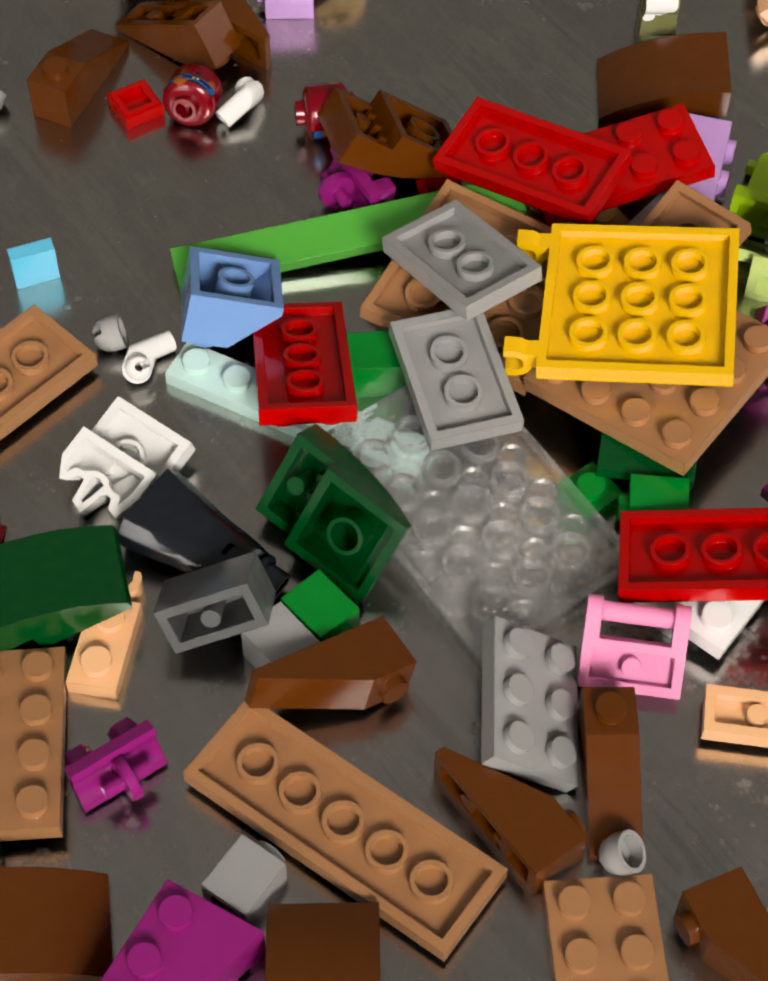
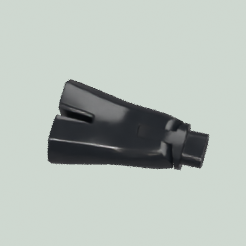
(187, 531)

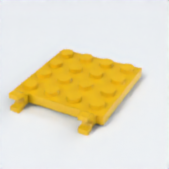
(633, 305)

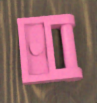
(617, 661)

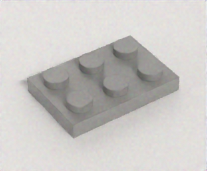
(462, 259)
(455, 378)
(529, 705)

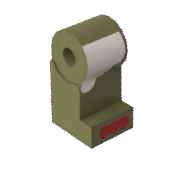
(656, 19)

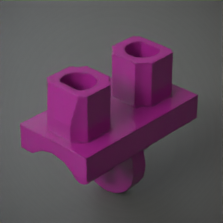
(353, 187)
(116, 765)

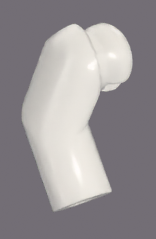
(247, 96)
(142, 356)

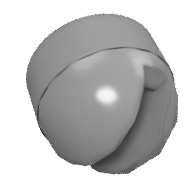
(110, 333)
(622, 853)

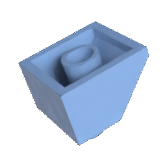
(228, 296)

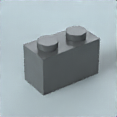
(215, 602)

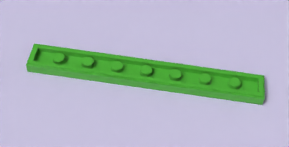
(327, 236)

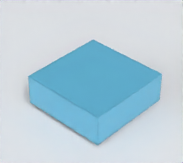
(33, 263)

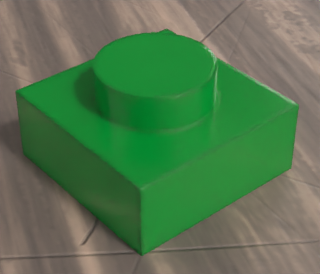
(598, 490)

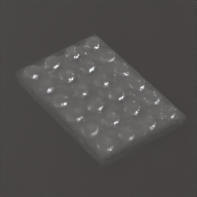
(488, 523)

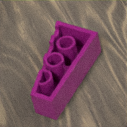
(187, 941)

